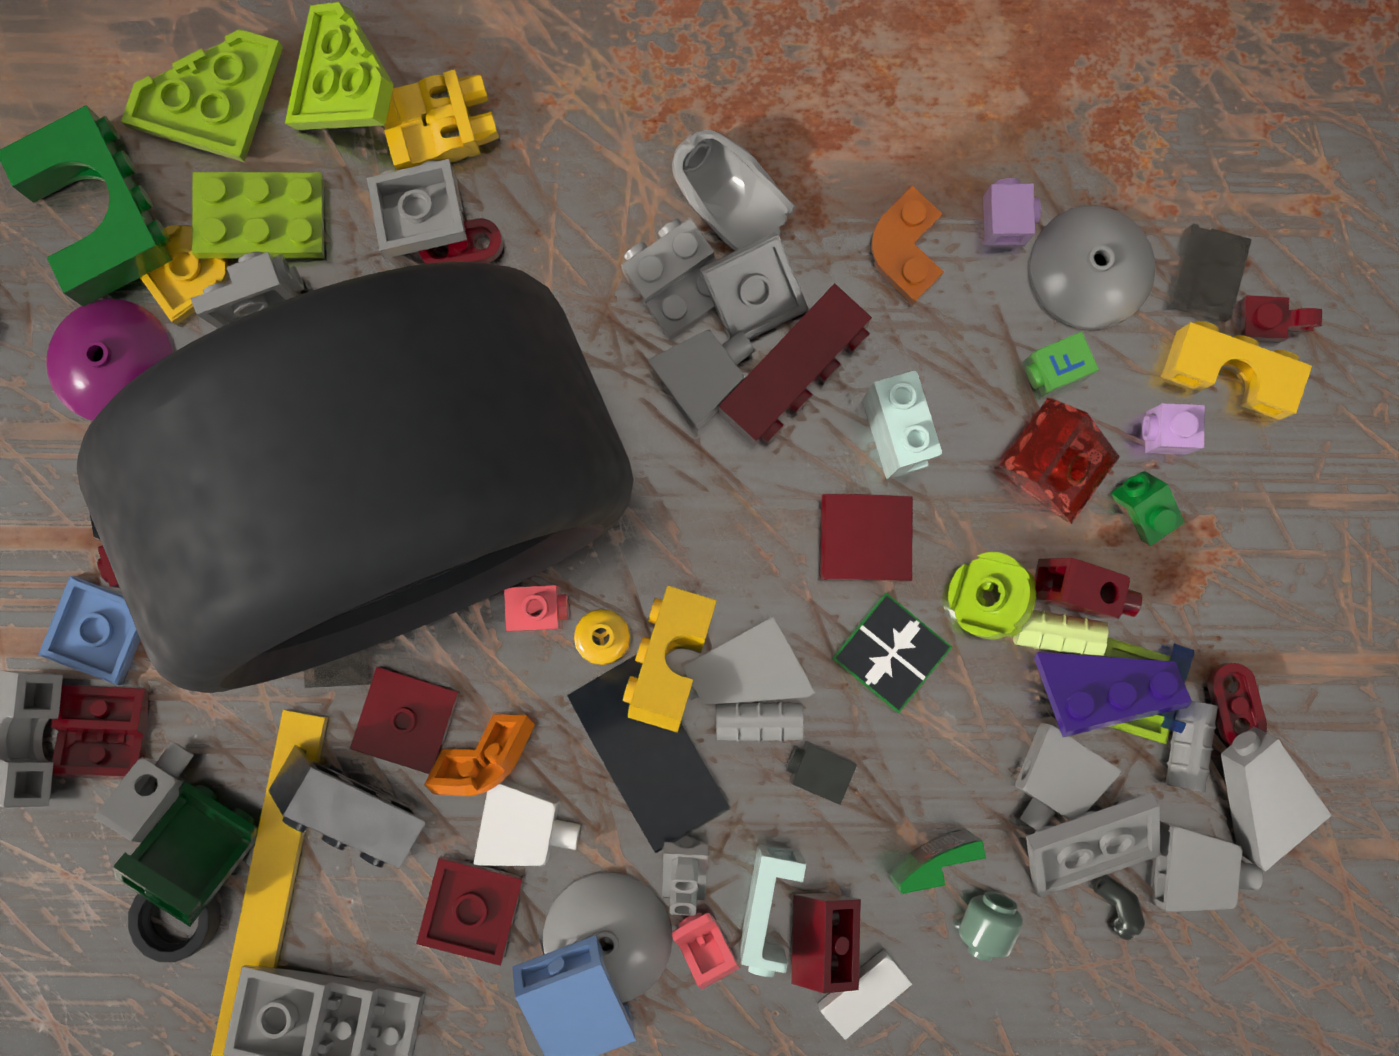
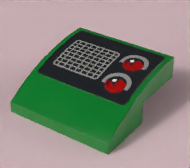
(923, 866)

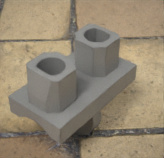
(684, 874)

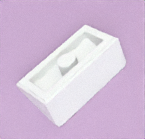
(878, 986)

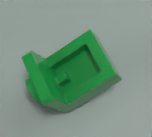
(1149, 506)

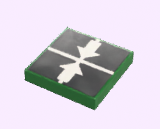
(891, 652)

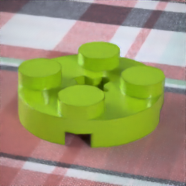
(1011, 610)

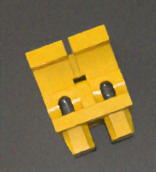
(443, 106)

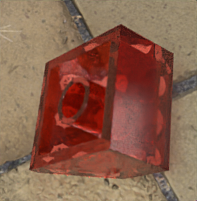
(1060, 458)

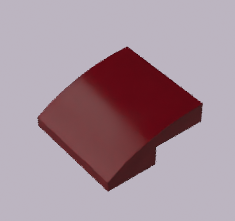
(866, 537)
(99, 731)

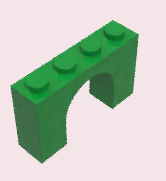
(127, 239)

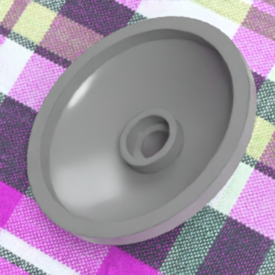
(1074, 285)
(618, 909)

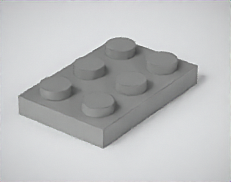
(1094, 844)

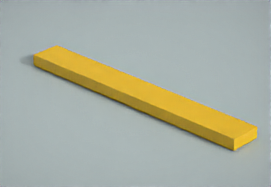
(271, 870)

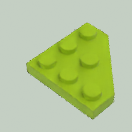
(337, 74)
(208, 96)

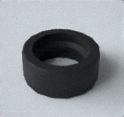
(154, 947)

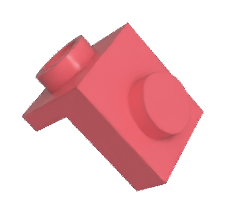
(705, 949)

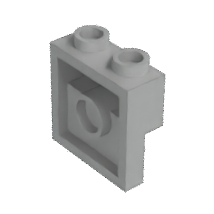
(416, 208)
(669, 276)
(256, 284)

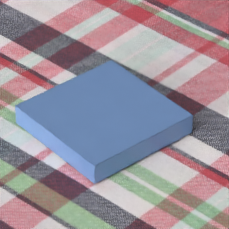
(92, 632)

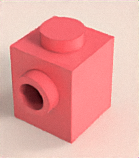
(535, 608)

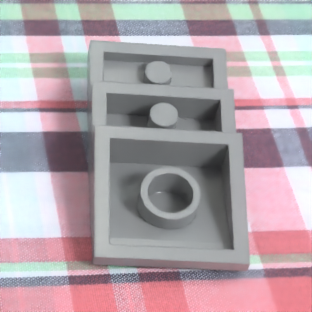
(320, 1016)

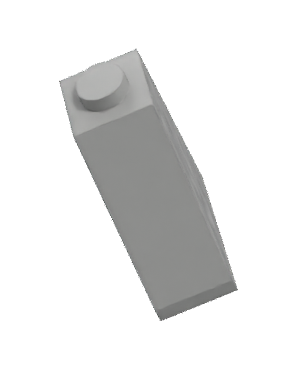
(748, 669)
(1268, 798)

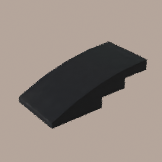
(651, 766)

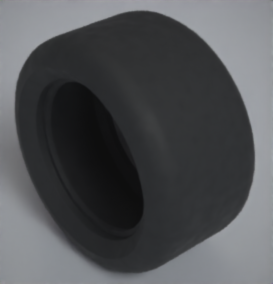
(349, 470)

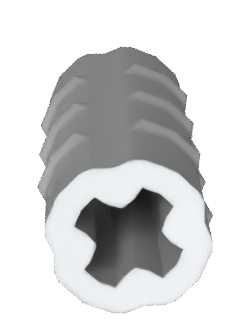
(759, 721)
(1192, 748)

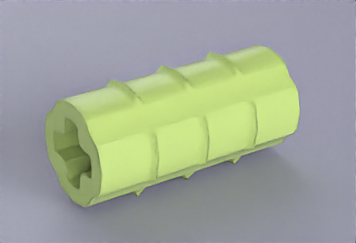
(1064, 634)

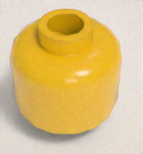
(615, 627)

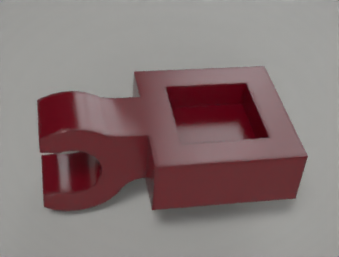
(1270, 318)

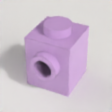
(1010, 212)
(1174, 429)

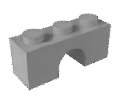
(25, 707)

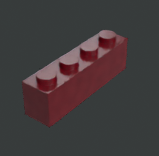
(795, 365)

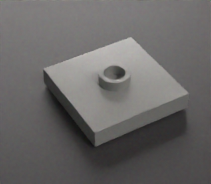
(754, 288)

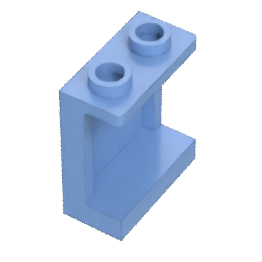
(572, 1002)

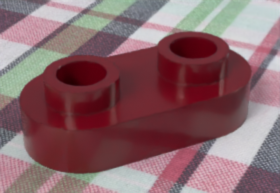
(466, 250)
(1240, 702)

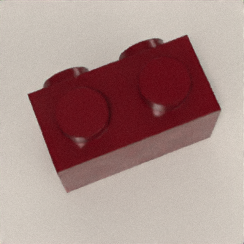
(826, 942)

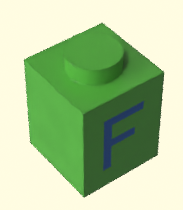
(1060, 364)

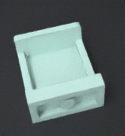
(901, 424)
(769, 863)

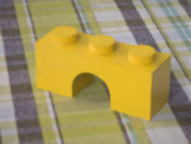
(1271, 378)
(658, 692)

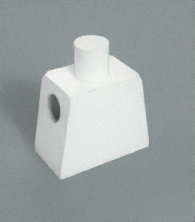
(521, 827)

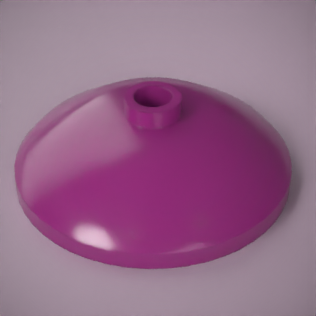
(130, 342)

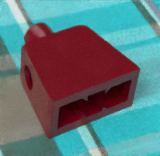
(1085, 588)

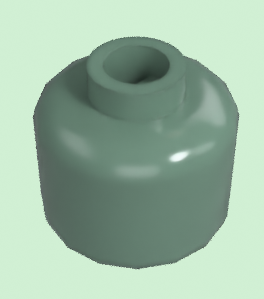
(991, 926)

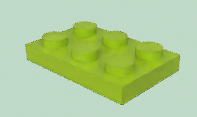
(257, 214)

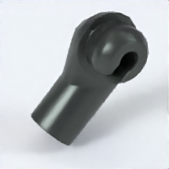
(1130, 916)

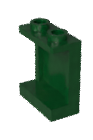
(188, 853)

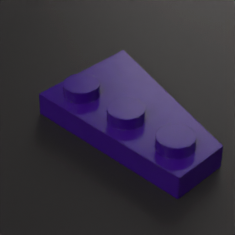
(1108, 690)

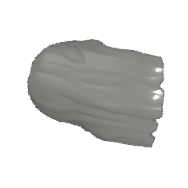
(729, 188)

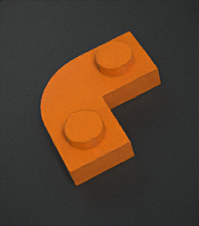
(895, 249)
(479, 770)

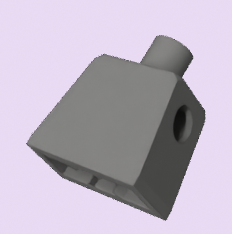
(702, 372)
(1061, 777)
(134, 805)
(1200, 871)

